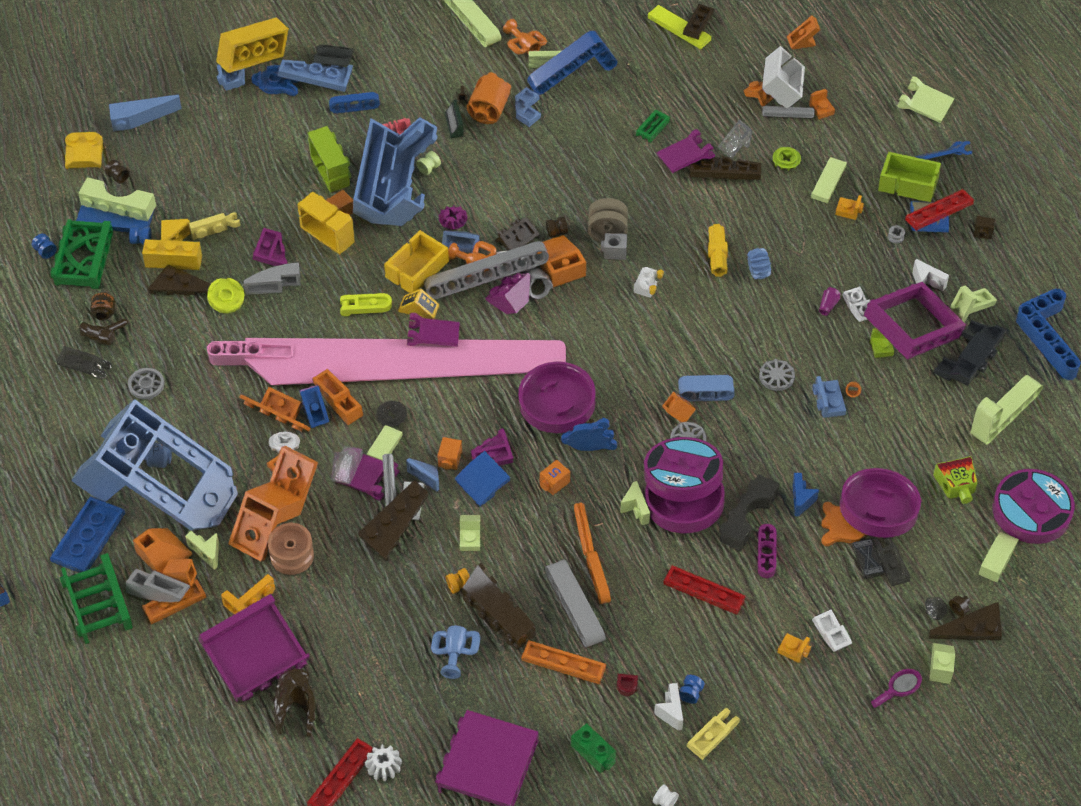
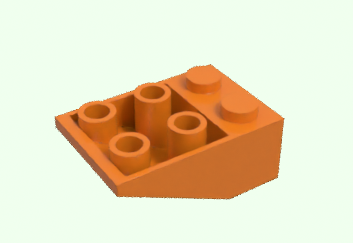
(564, 261)

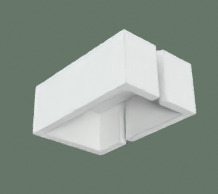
(785, 82)

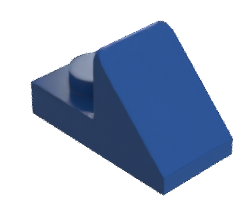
(314, 406)
(802, 497)

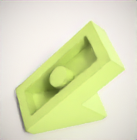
(635, 501)
(469, 532)
(206, 550)

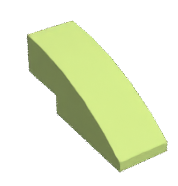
(998, 556)

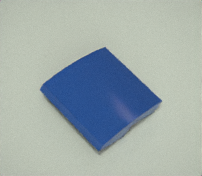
(482, 478)

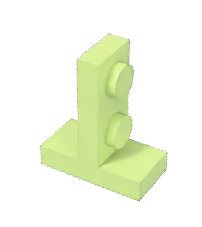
(969, 302)

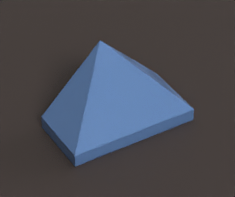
(463, 239)
(424, 472)

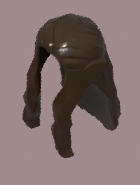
(292, 688)

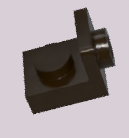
(984, 227)

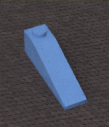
(135, 113)

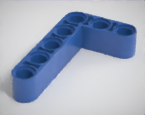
(569, 60)
(1032, 320)

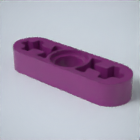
(766, 557)

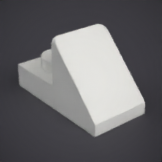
(929, 275)
(671, 710)

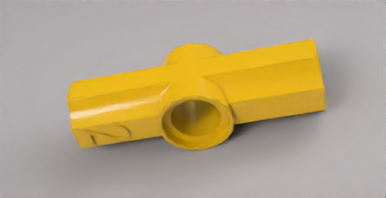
(717, 250)

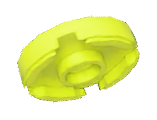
(225, 295)

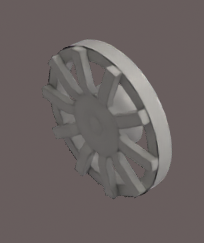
(777, 375)

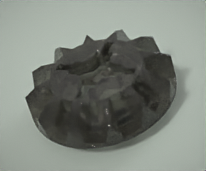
(396, 408)

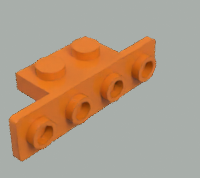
(279, 404)

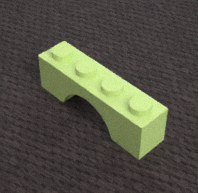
(136, 205)

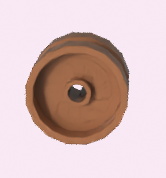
(290, 548)

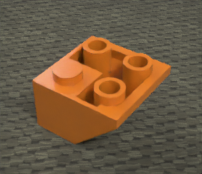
(158, 546)

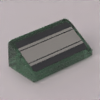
(454, 120)

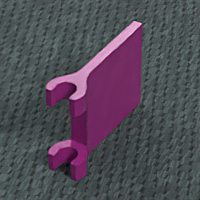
(685, 152)
(433, 331)
(368, 476)

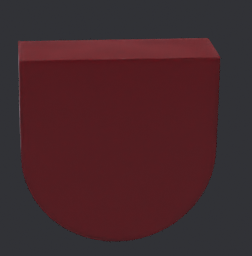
(627, 684)

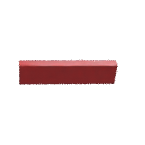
(939, 209)
(704, 590)
(341, 775)

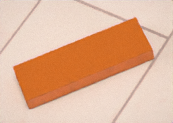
(158, 610)

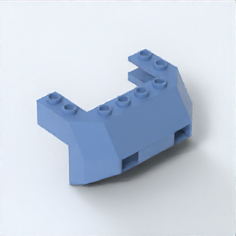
(386, 173)

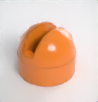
(853, 393)

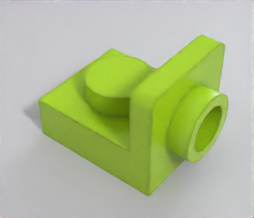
(880, 345)

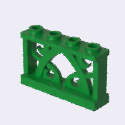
(101, 234)

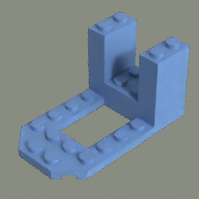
(124, 448)

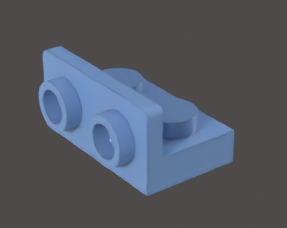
(829, 398)

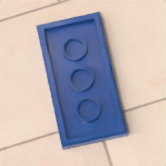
(118, 222)
(87, 535)

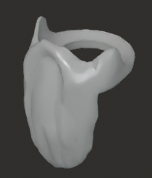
(536, 273)

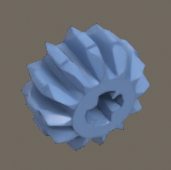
(759, 263)

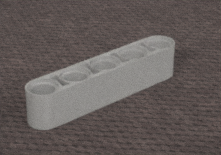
(575, 603)

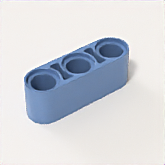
(706, 388)

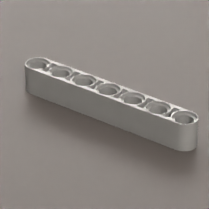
(495, 270)

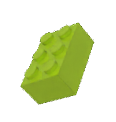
(330, 155)
(909, 176)

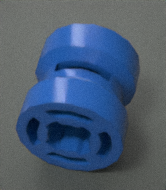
(138, 235)
(44, 246)
(691, 689)

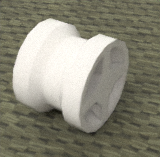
(665, 797)

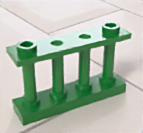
(110, 584)

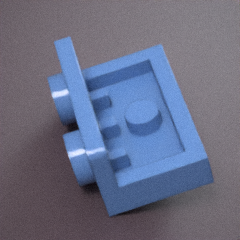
(230, 80)

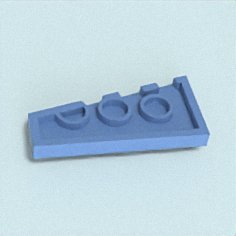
(316, 74)

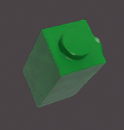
(593, 748)

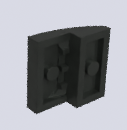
(333, 55)

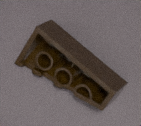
(497, 609)

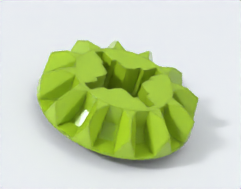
(787, 153)

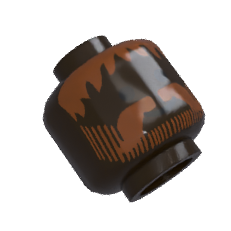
(102, 306)

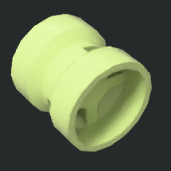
(429, 162)

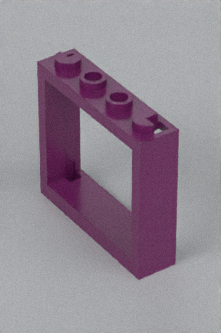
(898, 337)

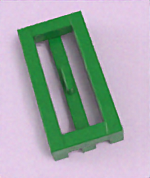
(655, 127)

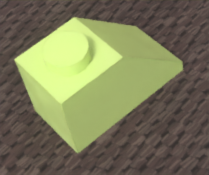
(942, 663)

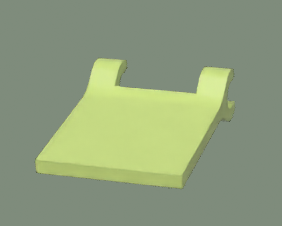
(926, 101)

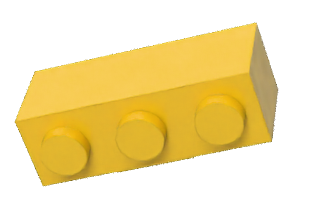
(174, 253)

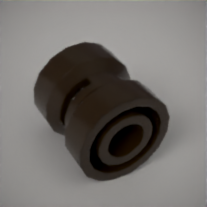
(118, 172)
(556, 227)

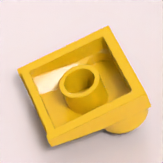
(83, 150)

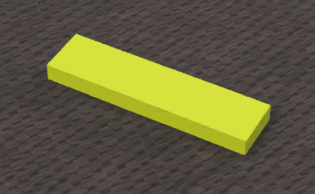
(676, 25)

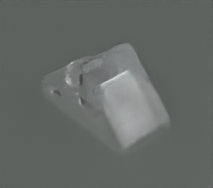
(736, 138)
(345, 464)

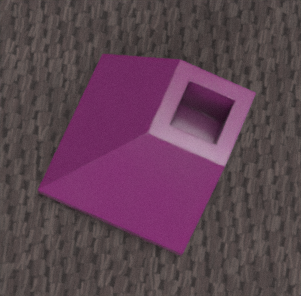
(511, 293)

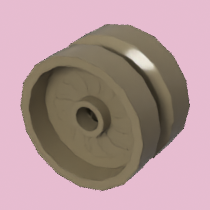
(607, 216)

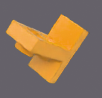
(257, 592)

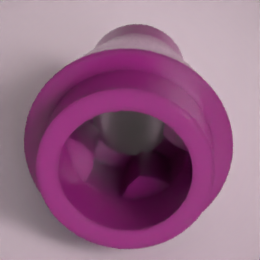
(829, 300)

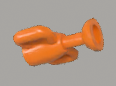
(525, 40)
(454, 252)

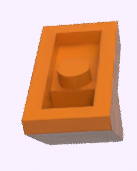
(803, 35)

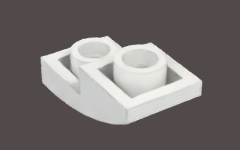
(856, 302)

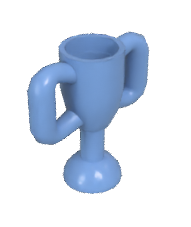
(455, 645)

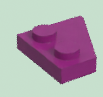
(270, 248)
(496, 448)

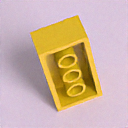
(252, 45)

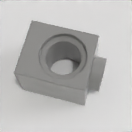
(614, 246)

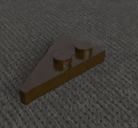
(178, 282)
(978, 625)

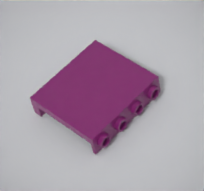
(253, 648)
(488, 759)

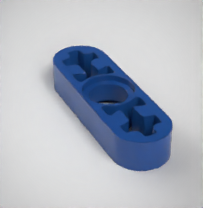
(366, 105)

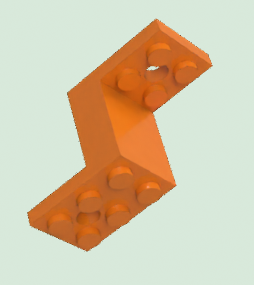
(273, 503)

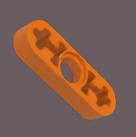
(598, 577)

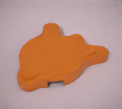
(839, 528)

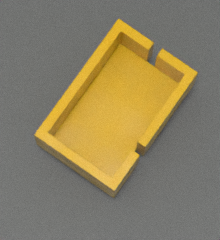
(326, 222)
(411, 270)

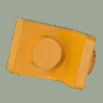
(849, 208)
(794, 648)

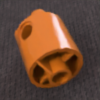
(488, 99)

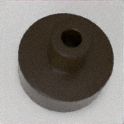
(959, 605)

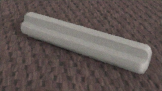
(796, 112)
(389, 478)

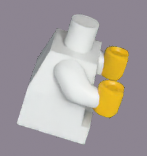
(646, 283)

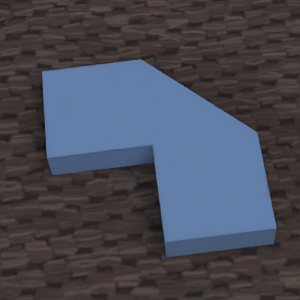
(523, 104)

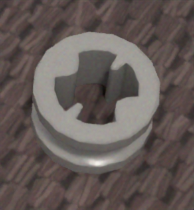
(900, 231)

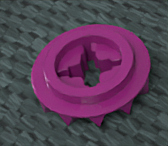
(450, 222)

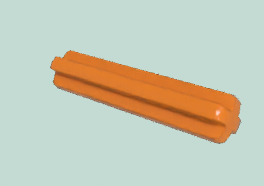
(583, 528)

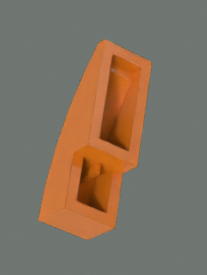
(338, 396)

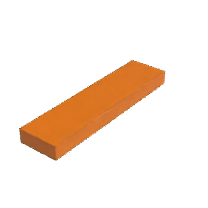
(563, 662)

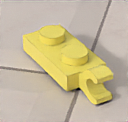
(213, 225)

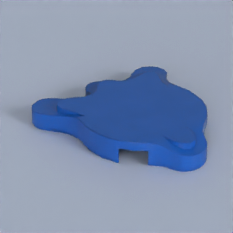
(272, 83)
(590, 436)

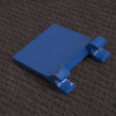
(958, 150)

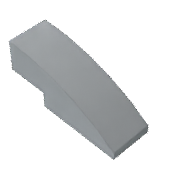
(273, 279)
(155, 586)

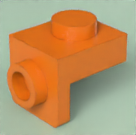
(755, 90)

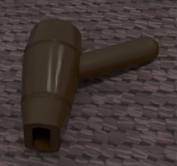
(100, 334)

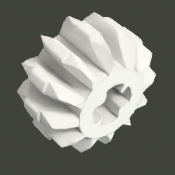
(383, 762)

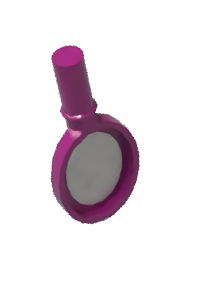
(901, 684)

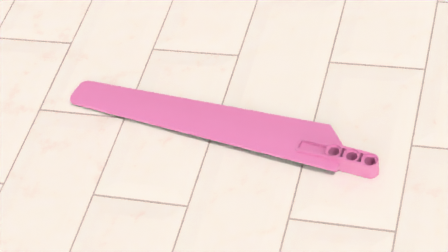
(352, 360)

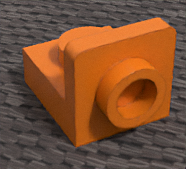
(821, 104)

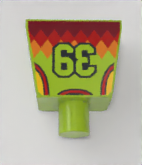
(957, 478)

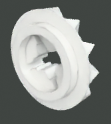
(284, 439)

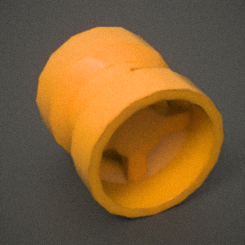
(457, 581)

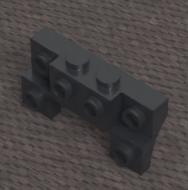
(975, 355)

